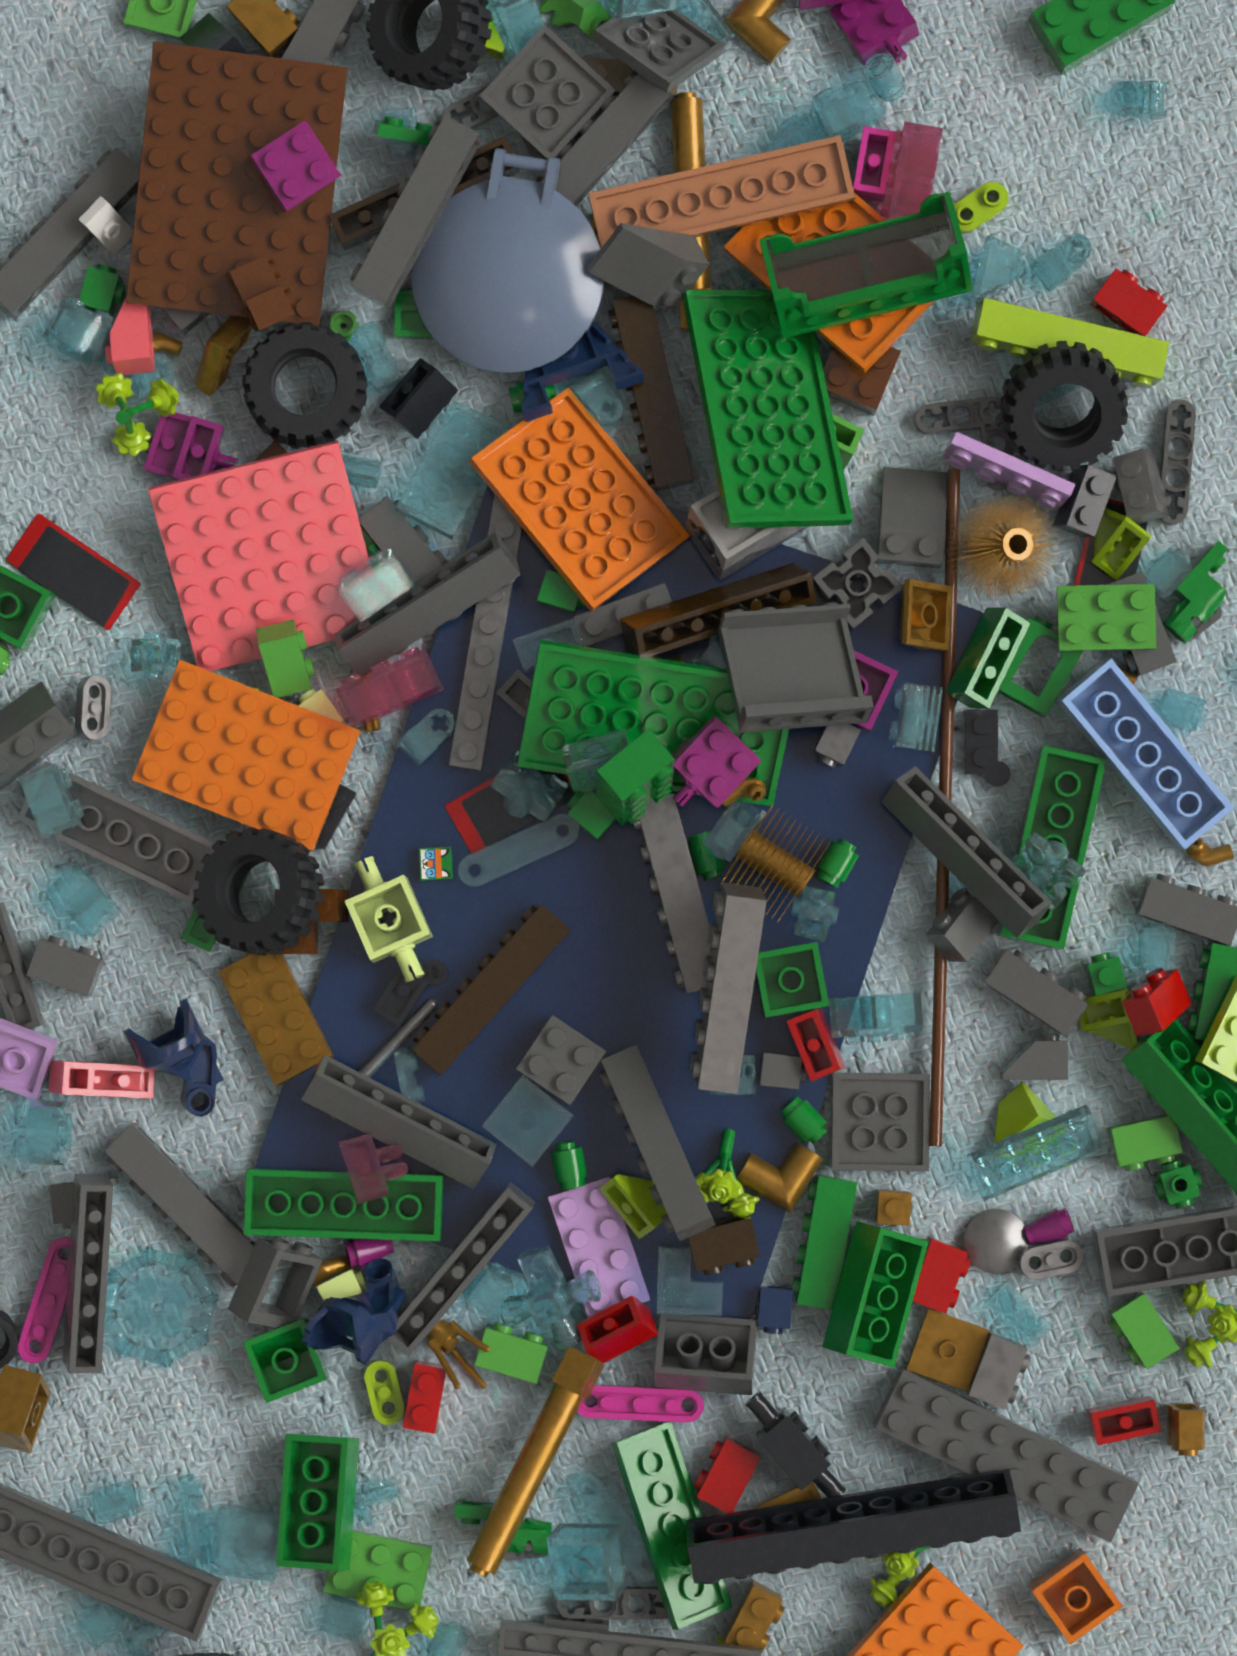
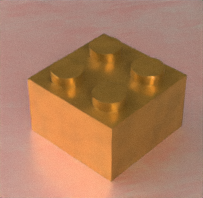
(21, 1407)

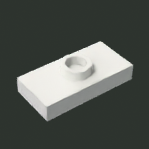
(107, 225)

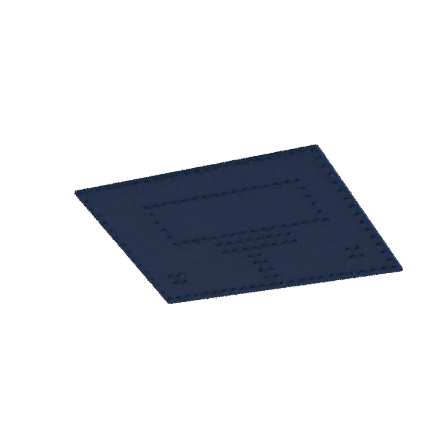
(614, 965)

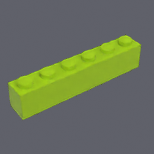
(1024, 329)

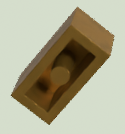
(265, 23)

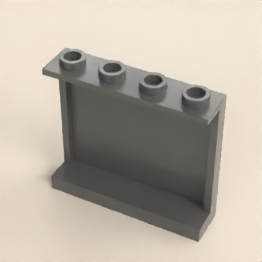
(792, 668)

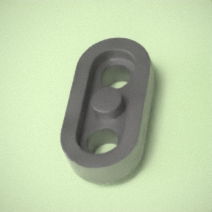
(93, 708)
(1049, 1259)

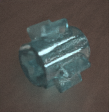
(738, 280)

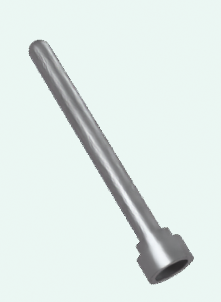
(398, 1038)

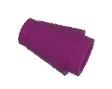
(1050, 1227)
(363, 1251)

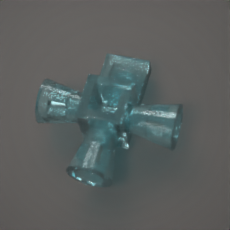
(550, 1296)

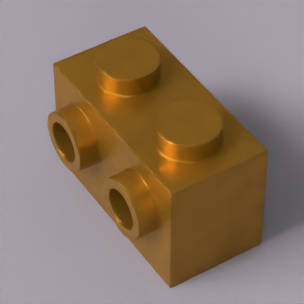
(753, 1617)

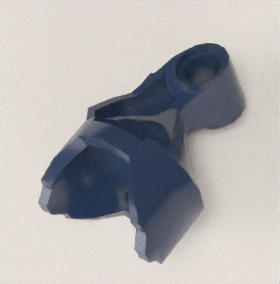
(183, 1053)
(364, 1317)

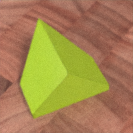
(1117, 543)
(1108, 1018)
(1019, 1112)

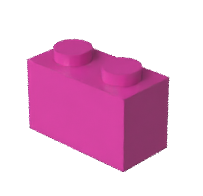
(873, 163)

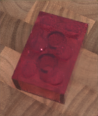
(913, 171)
(389, 687)

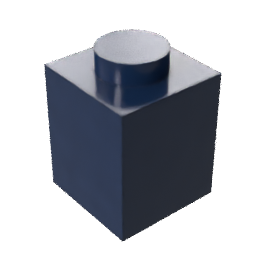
(774, 1308)

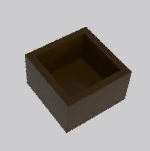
(725, 1244)

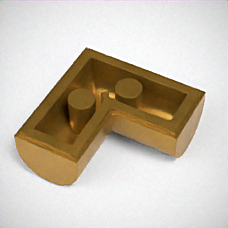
(752, 25)
(219, 353)
(781, 1185)

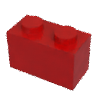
(1129, 303)
(1156, 1001)
(815, 1044)
(940, 1275)
(617, 1329)
(425, 1397)
(1124, 1420)
(727, 1474)

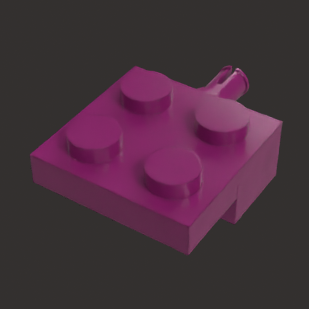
(875, 27)
(186, 447)
(712, 763)

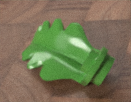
(582, 13)

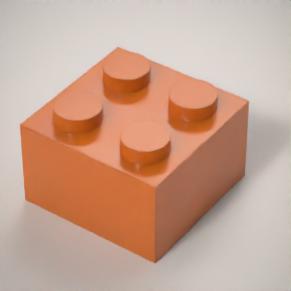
(1075, 1596)

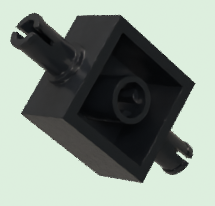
(792, 1448)

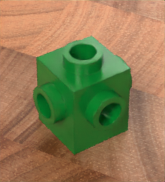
(1166, 1181)

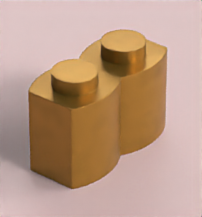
(1186, 1428)

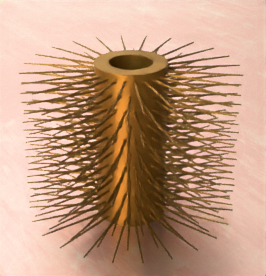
(1003, 547)
(775, 862)

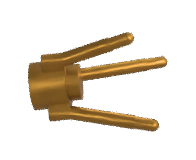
(444, 1338)

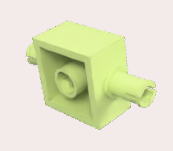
(369, 910)

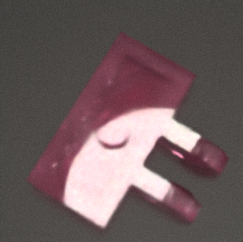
(364, 1167)

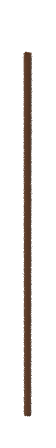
(945, 787)

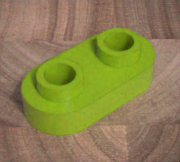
(980, 207)
(384, 1391)

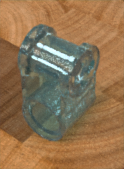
(1144, 99)
(1058, 264)
(597, 396)
(422, 739)

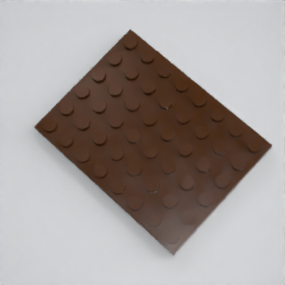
(201, 196)

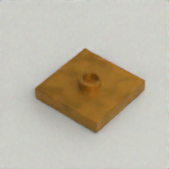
(947, 1349)

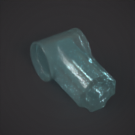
(362, 471)

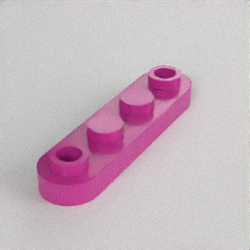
(47, 1304)
(642, 1404)

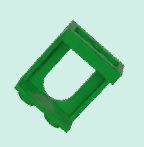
(1042, 704)

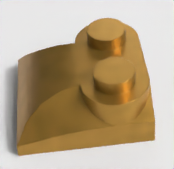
(925, 615)

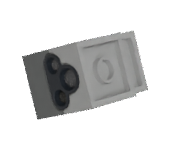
(730, 548)

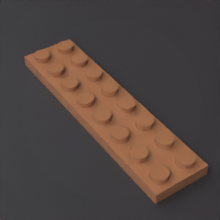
(730, 192)

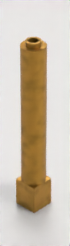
(688, 155)
(573, 1383)

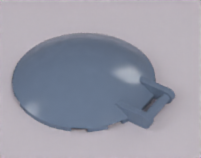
(509, 271)

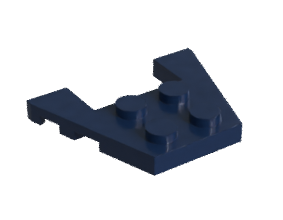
(589, 353)

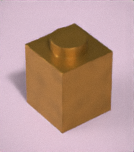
(893, 1207)

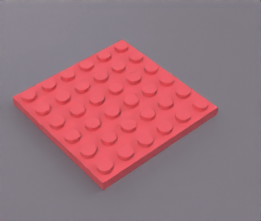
(261, 550)

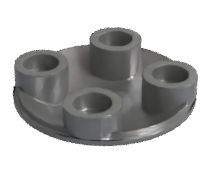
(995, 1240)

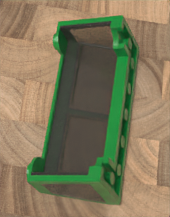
(867, 268)

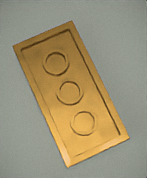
(275, 1015)

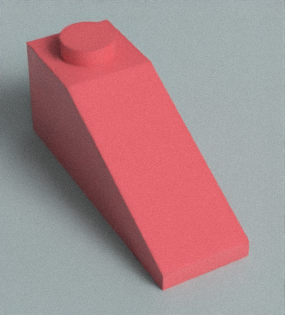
(131, 341)
(100, 1079)

